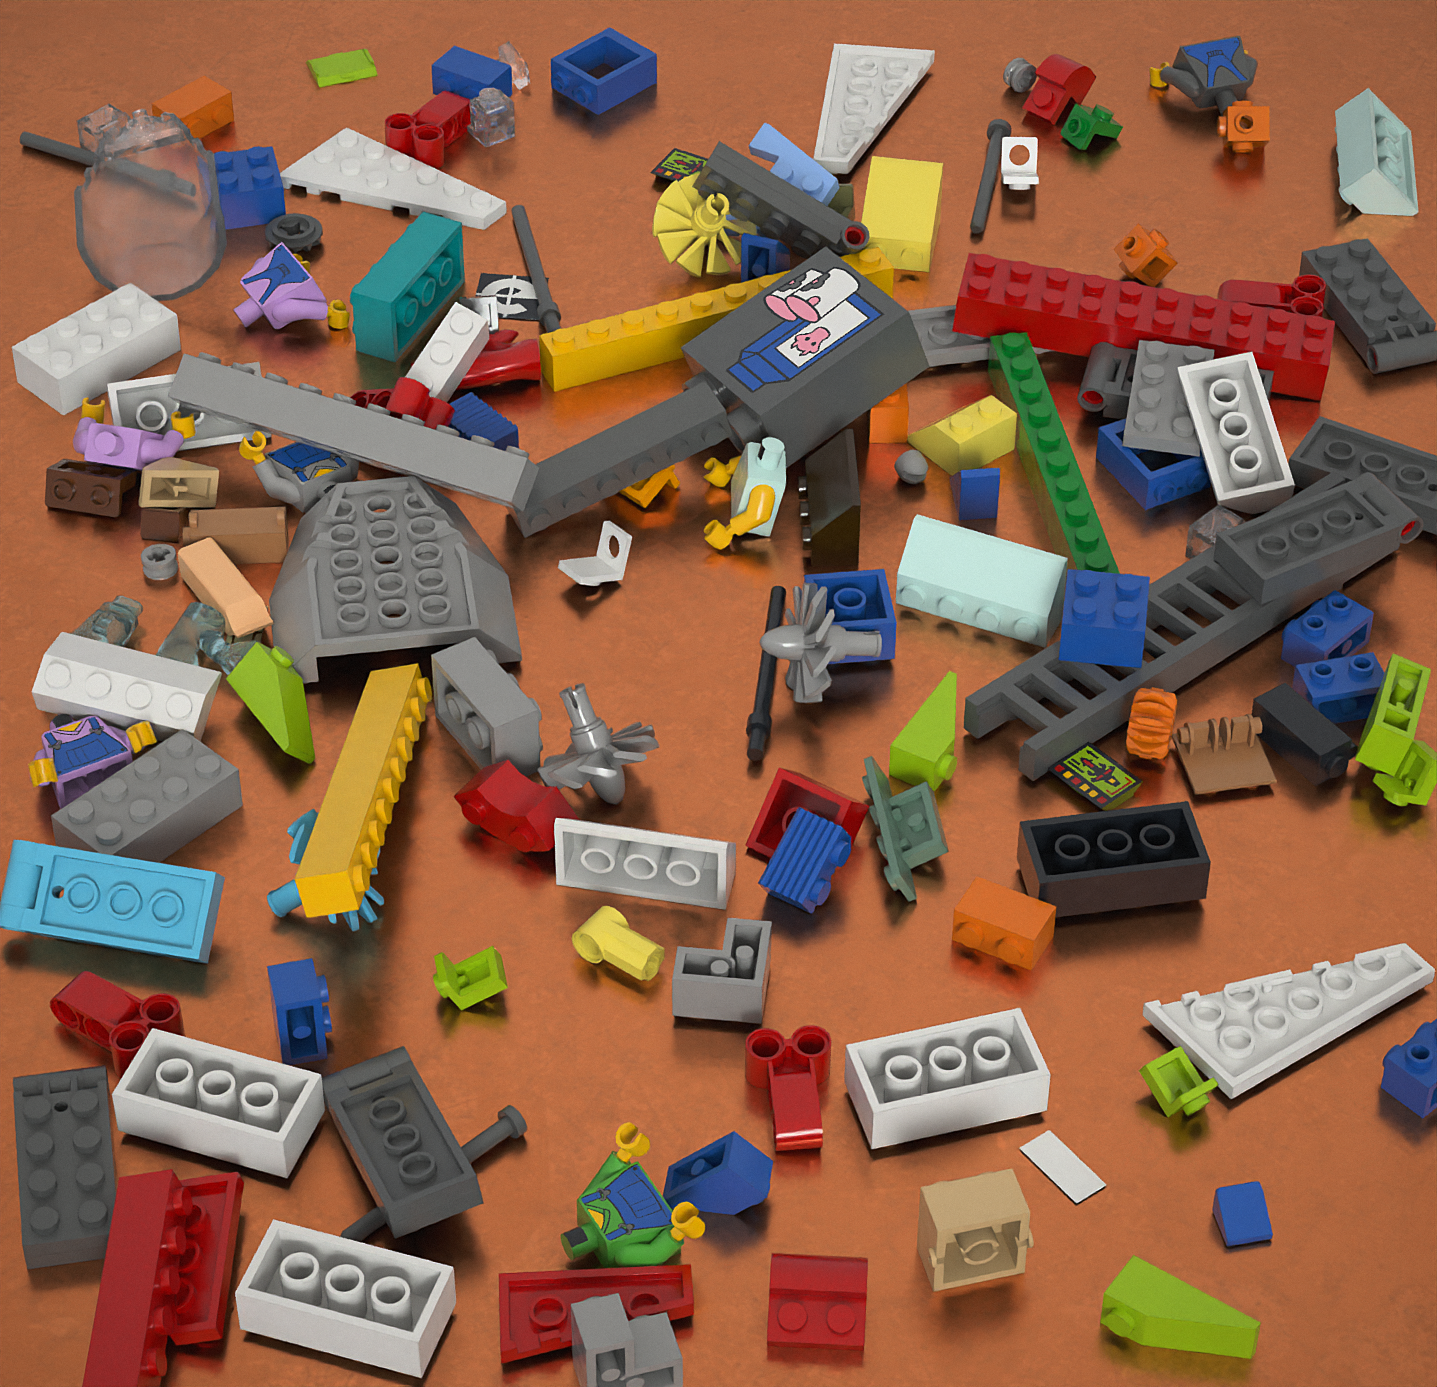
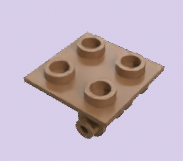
(1223, 755)

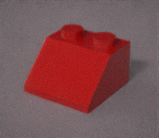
(796, 790)

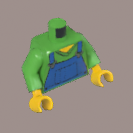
(625, 1214)

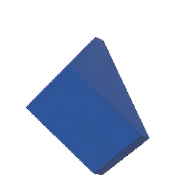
(976, 493)

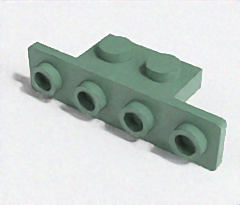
(908, 827)

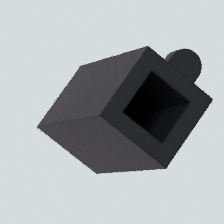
(1302, 735)

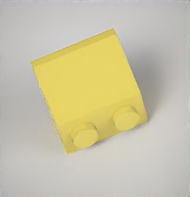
(968, 436)

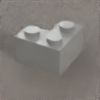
(727, 981)
(620, 1351)

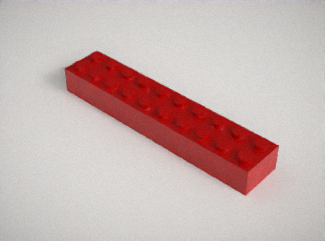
(1079, 310)

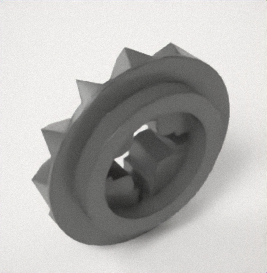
(286, 230)

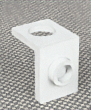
(1019, 176)
(603, 566)

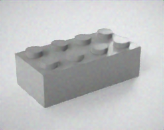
(152, 803)

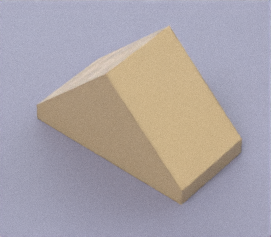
(178, 484)

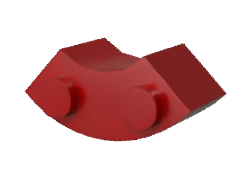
(513, 807)

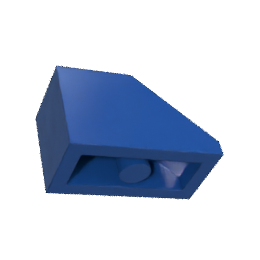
(762, 257)
(720, 1177)

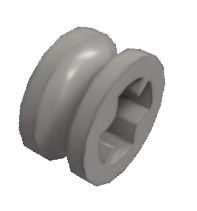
(1020, 75)
(167, 562)

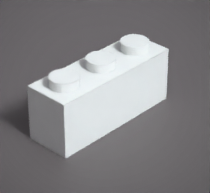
(450, 352)

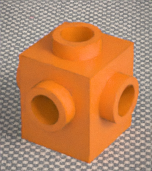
(1253, 118)
(1145, 255)

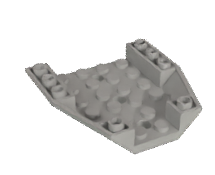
(338, 594)

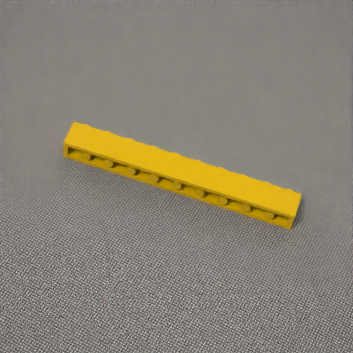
(659, 331)
(363, 792)

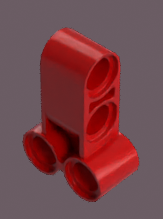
(429, 128)
(1302, 297)
(408, 398)
(114, 1016)
(791, 1075)

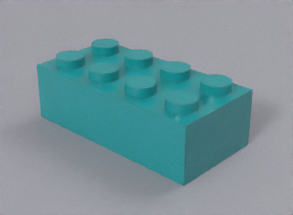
(408, 286)

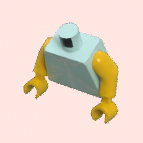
(755, 490)

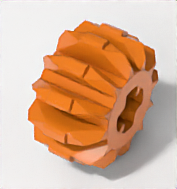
(1151, 723)

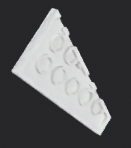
(861, 97)
(384, 178)
(1284, 1016)

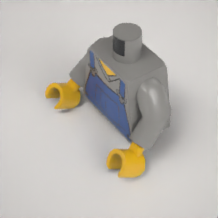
(298, 471)

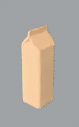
(223, 587)

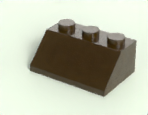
(831, 503)

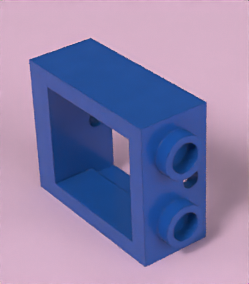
(633, 64)
(1146, 486)

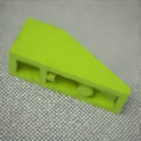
(276, 698)
(1393, 715)
(927, 742)
(1174, 1315)

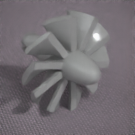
(813, 642)
(595, 752)

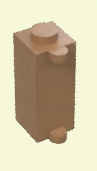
(242, 533)

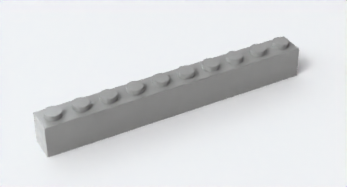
(355, 432)

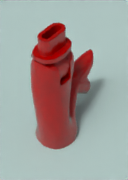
(503, 361)

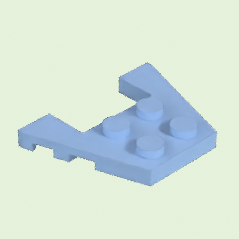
(792, 166)

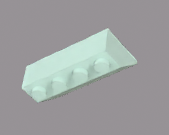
(1375, 158)
(982, 581)

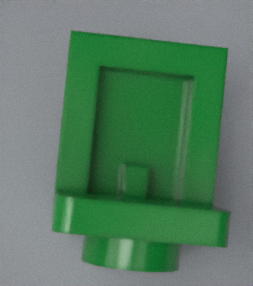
(1086, 122)

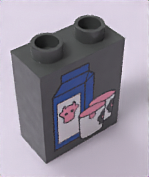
(806, 355)

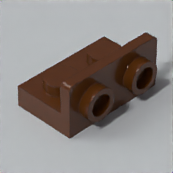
(87, 487)

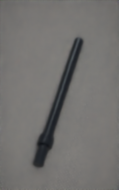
(759, 722)

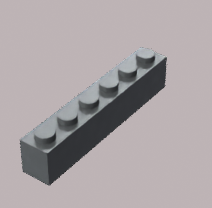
(623, 456)

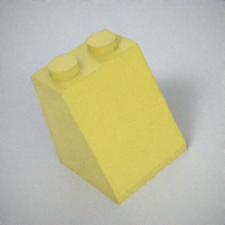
(903, 210)

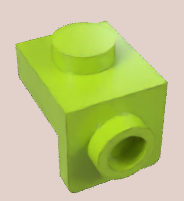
(1414, 777)
(471, 978)
(1177, 1083)

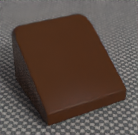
(163, 523)

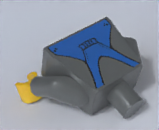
(1209, 72)

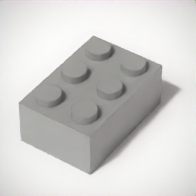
(486, 707)

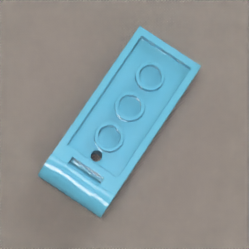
(110, 901)

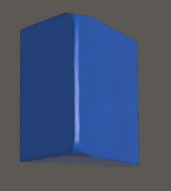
(1242, 1213)

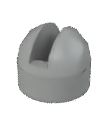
(911, 467)

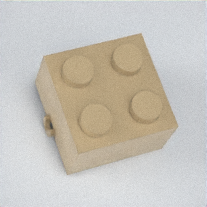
(973, 1229)

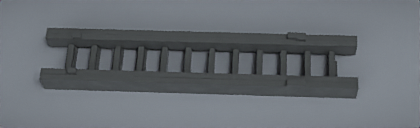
(1087, 720)

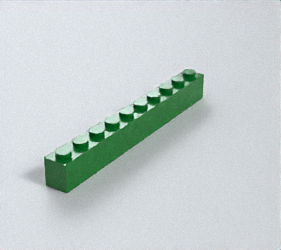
(1048, 456)

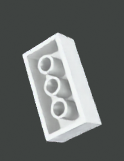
(96, 347)
(946, 1078)
(219, 1102)
(346, 1298)

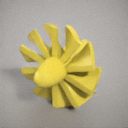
(688, 219)

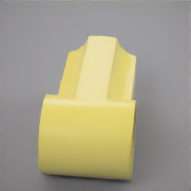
(609, 938)

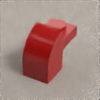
(1057, 84)

